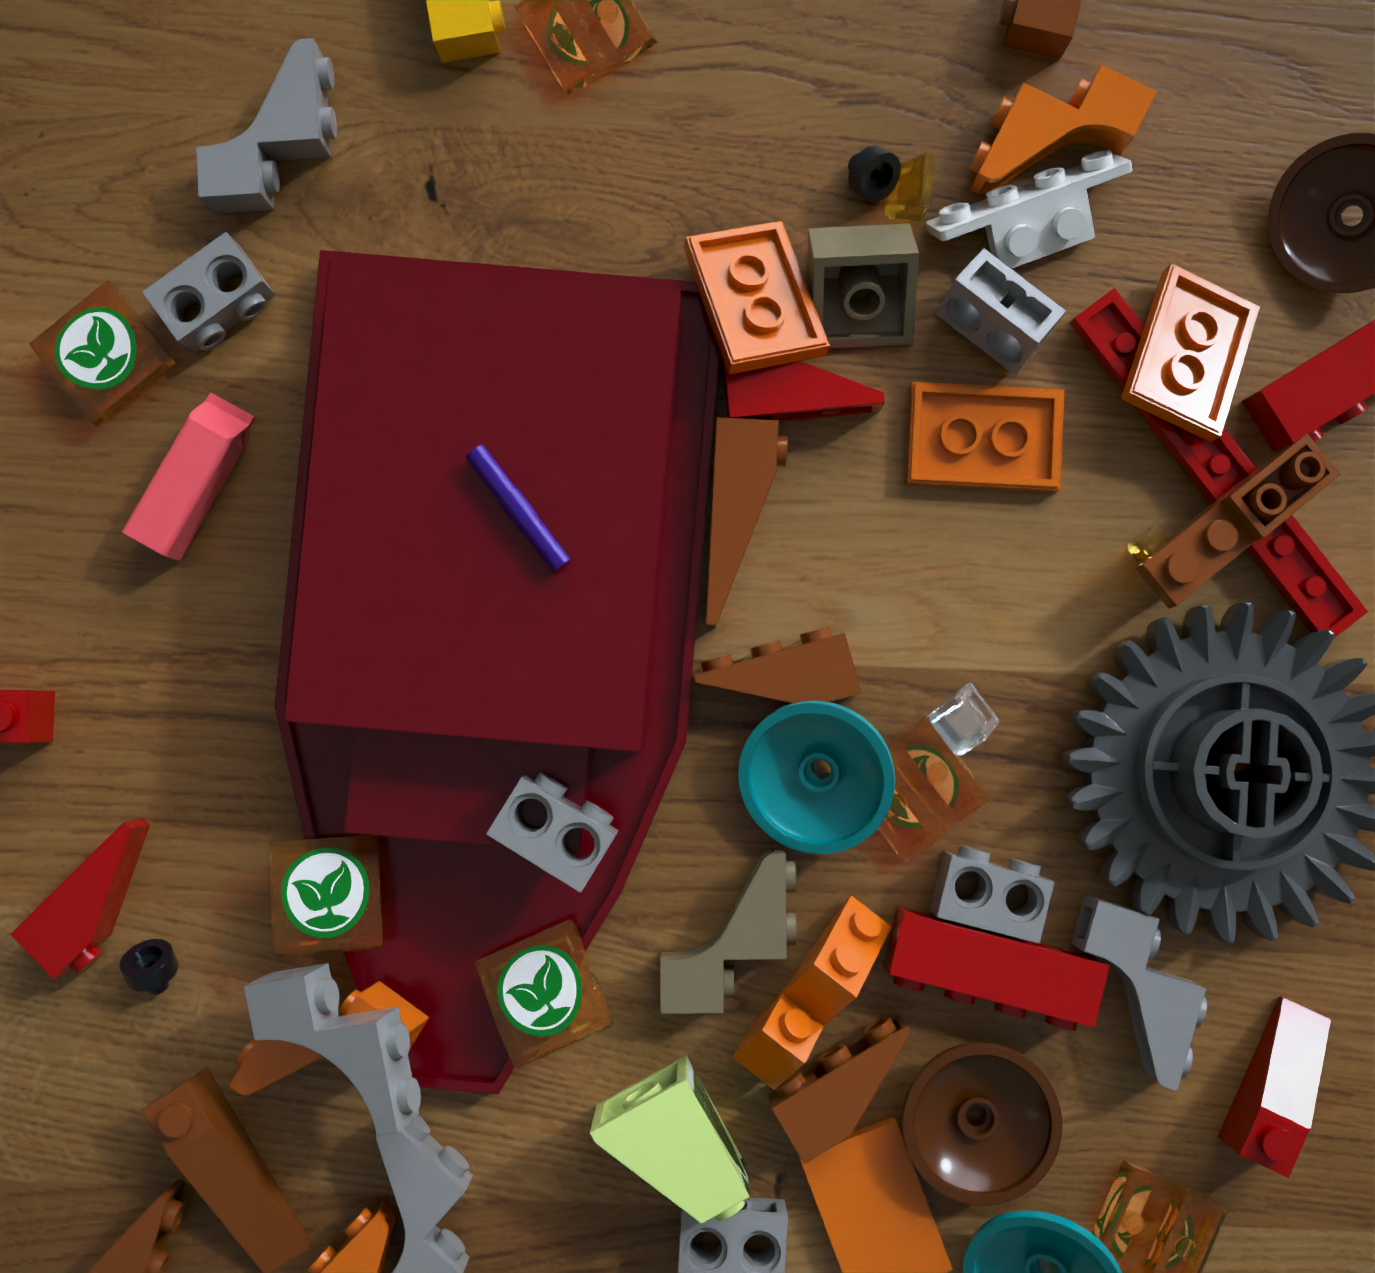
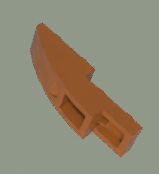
(1237, 520)

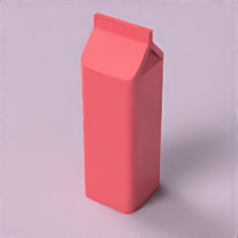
(190, 477)

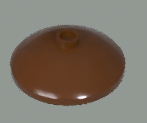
(1308, 213)
(1000, 1152)

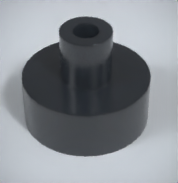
(874, 173)
(149, 966)

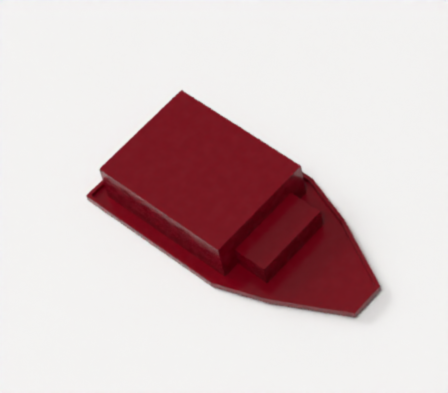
(438, 645)

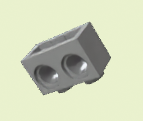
(203, 281)
(999, 311)
(546, 844)
(988, 905)
(730, 1254)

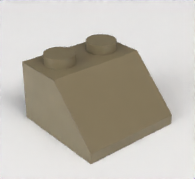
(864, 283)

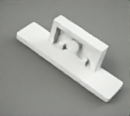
(1036, 216)

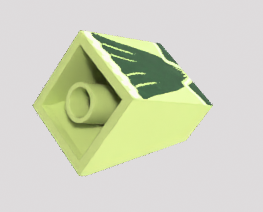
(675, 1141)

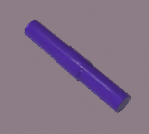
(518, 508)

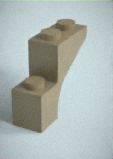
(753, 930)

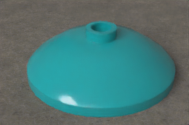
(808, 807)
(1036, 1244)

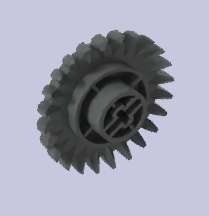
(1167, 757)

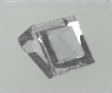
(964, 719)

